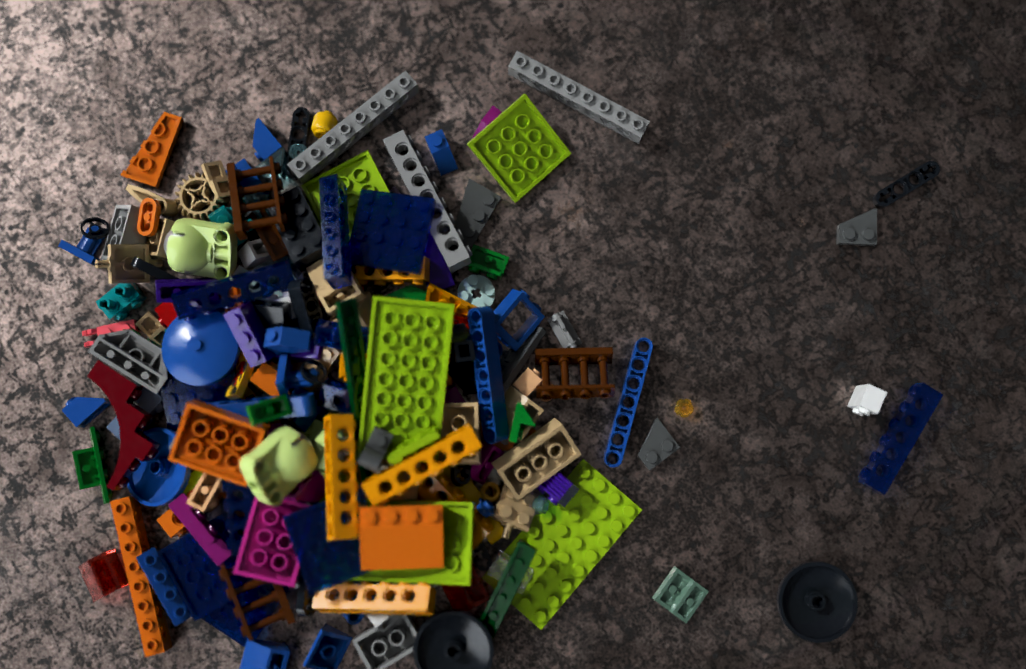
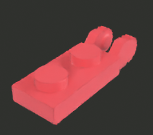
(119, 326)

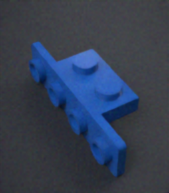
(163, 586)

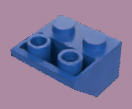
(264, 655)

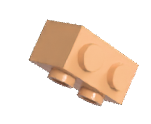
(206, 493)

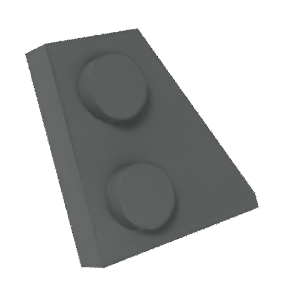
(859, 230)
(657, 445)

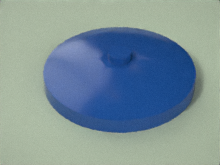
(200, 349)
(159, 480)

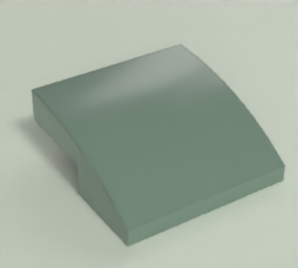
(680, 594)

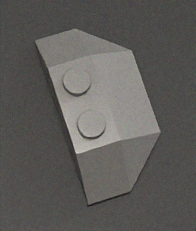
(133, 357)

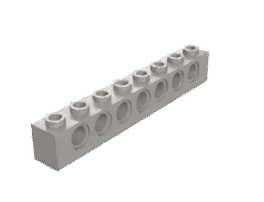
(578, 97)
(353, 127)
(395, 146)

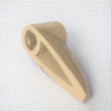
(168, 206)

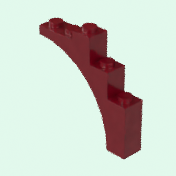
(131, 418)

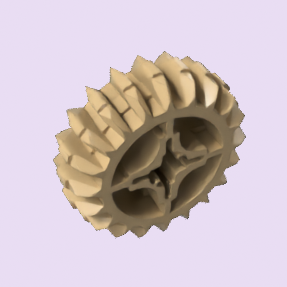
(197, 204)

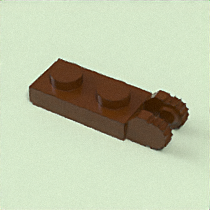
(270, 238)

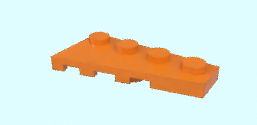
(155, 152)

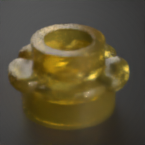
(678, 408)

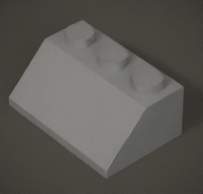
(124, 228)

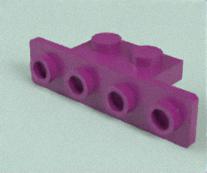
(200, 528)

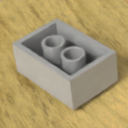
(383, 649)

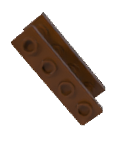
(237, 192)
(579, 356)
(277, 595)

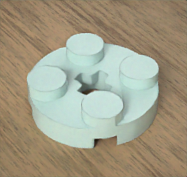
(476, 282)

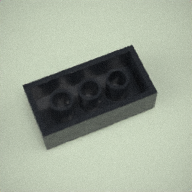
(303, 229)

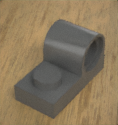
(375, 449)

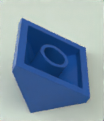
(327, 649)

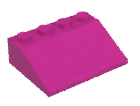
(266, 545)

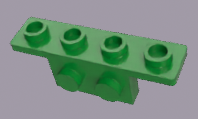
(89, 467)

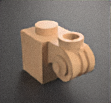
(528, 381)

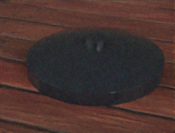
(817, 601)
(453, 642)

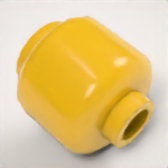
(323, 123)

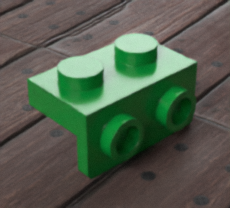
(487, 262)

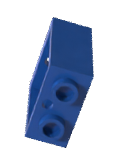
(505, 308)

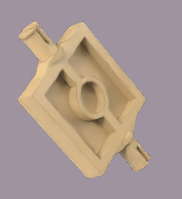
(119, 263)
(514, 513)

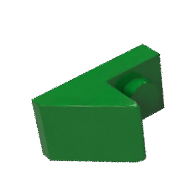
(268, 409)
(520, 417)

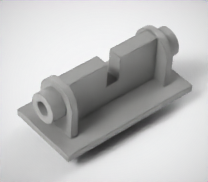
(564, 330)

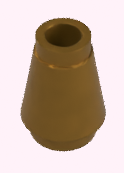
(495, 491)

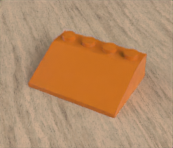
(215, 441)
(401, 537)

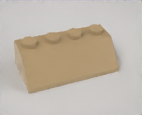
(536, 458)

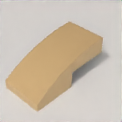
(216, 178)
(151, 327)

